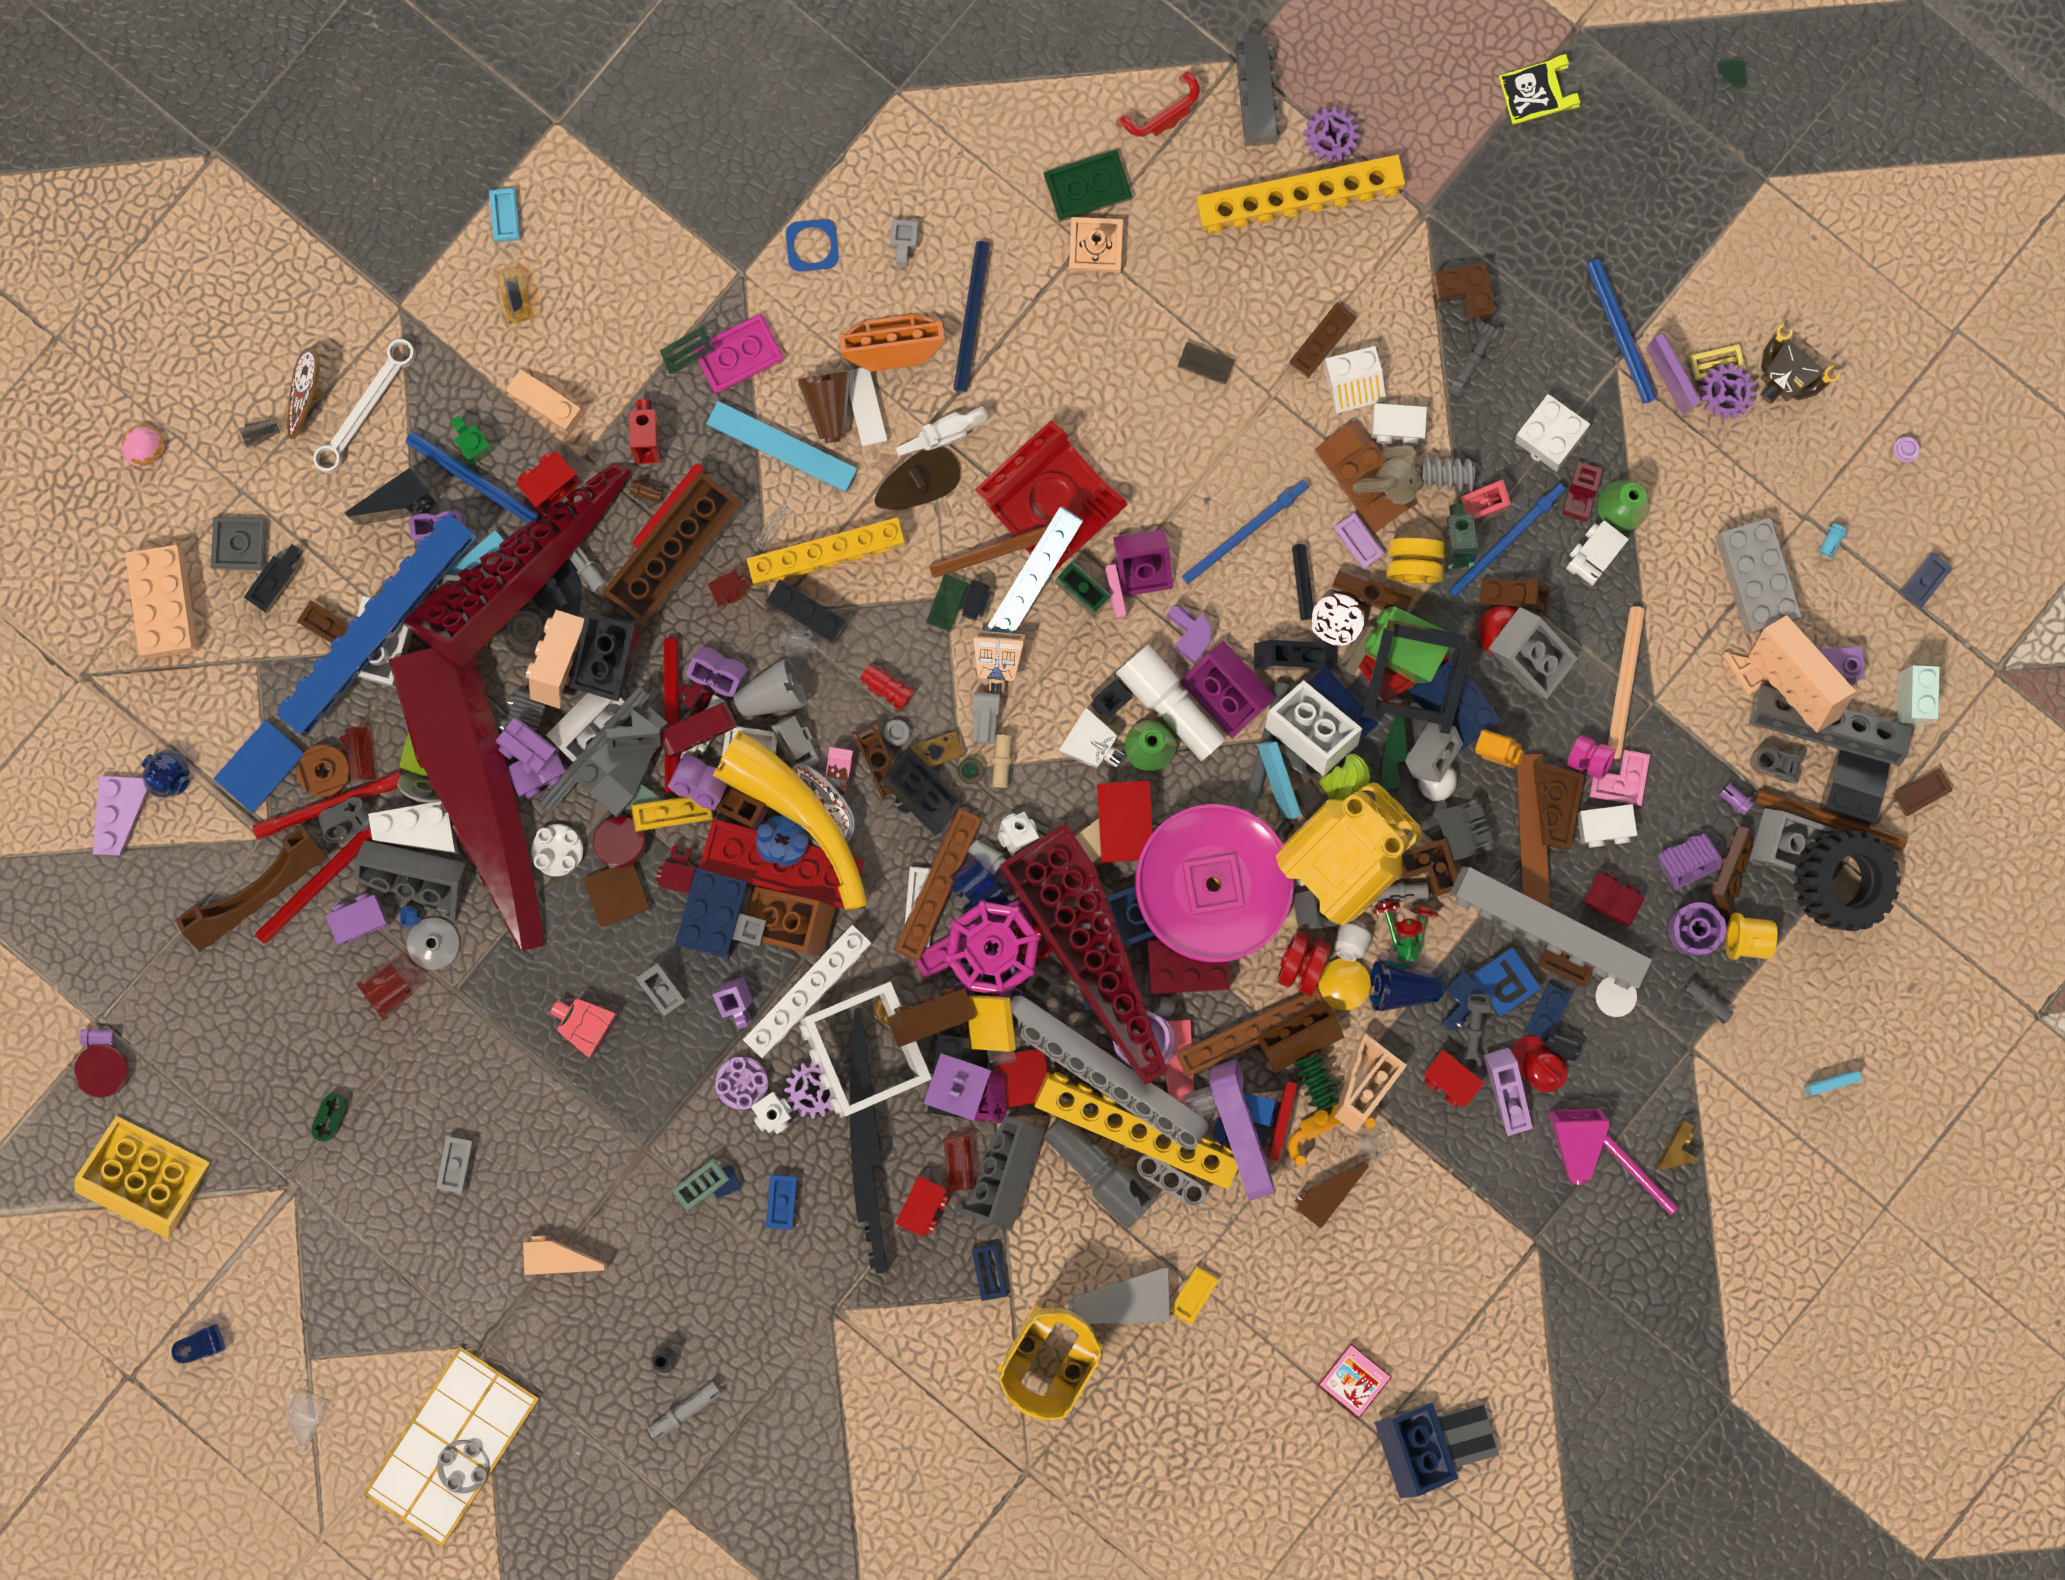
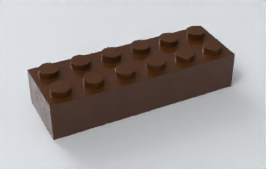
(673, 549)

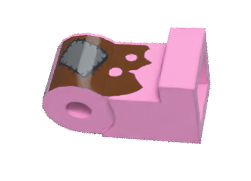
(839, 768)

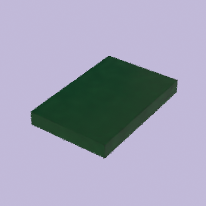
(1087, 185)

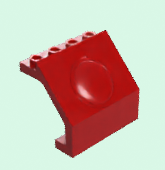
(1041, 480)

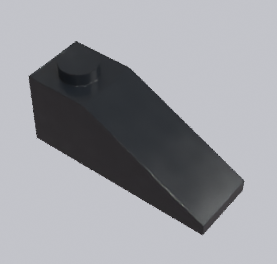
(1294, 655)

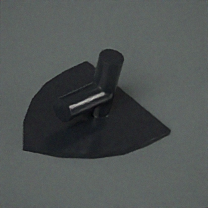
(561, 592)

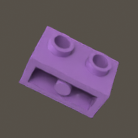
(1847, 662)

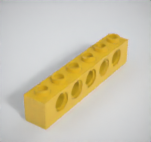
(826, 552)

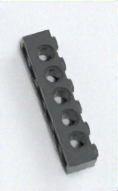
(1852, 732)

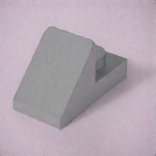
(660, 989)

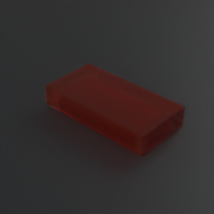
(958, 1163)

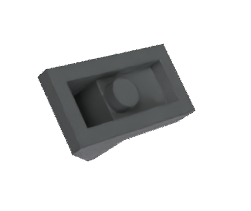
(641, 735)

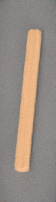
(1626, 679)

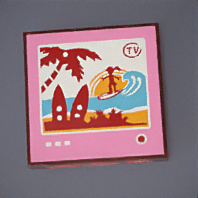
(1354, 1380)

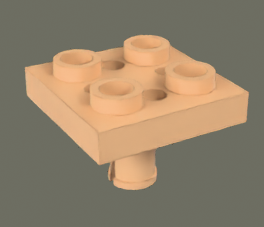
(1096, 234)

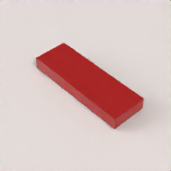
(1282, 1121)

